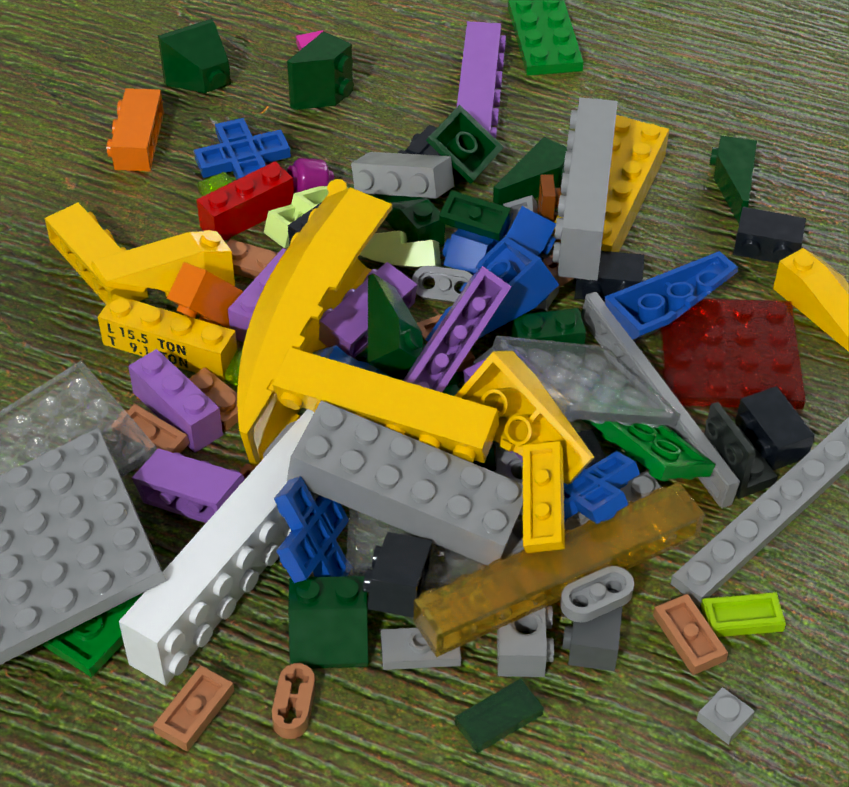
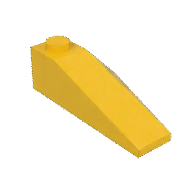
(160, 262)
(816, 292)
(524, 410)

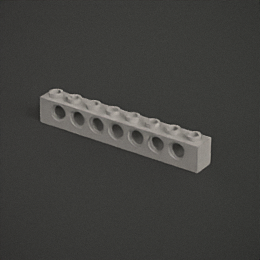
(517, 652)

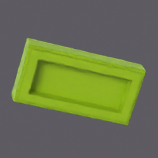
(744, 614)

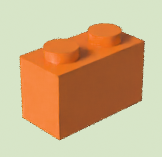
(203, 295)

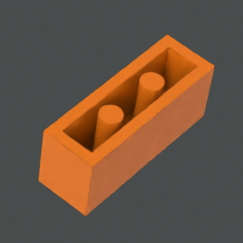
(136, 129)

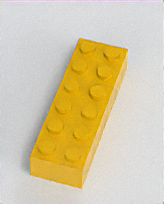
(634, 165)

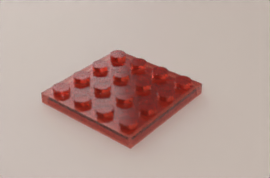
(732, 351)

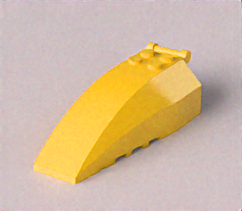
(303, 285)

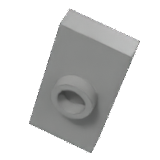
(408, 649)

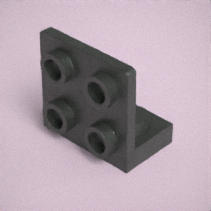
(738, 452)

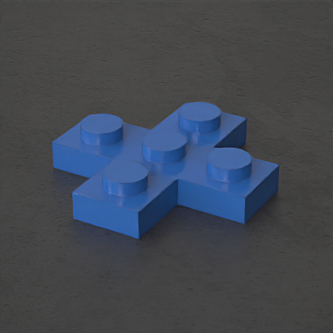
(240, 150)
(597, 489)
(313, 533)

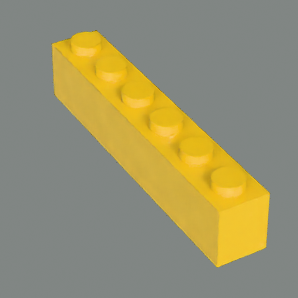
(410, 409)

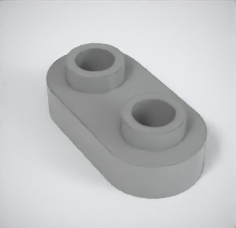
(445, 282)
(594, 594)

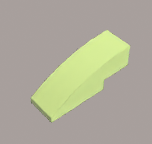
(279, 219)
(393, 248)

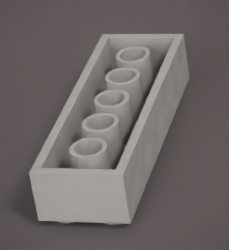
(585, 189)
(407, 483)

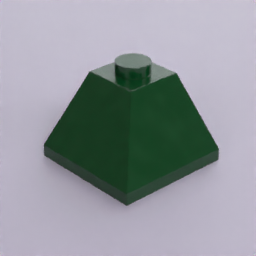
(194, 58)
(466, 143)

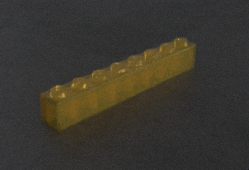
(532, 581)

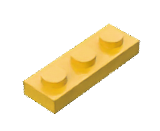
(543, 497)

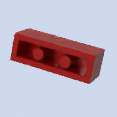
(245, 201)

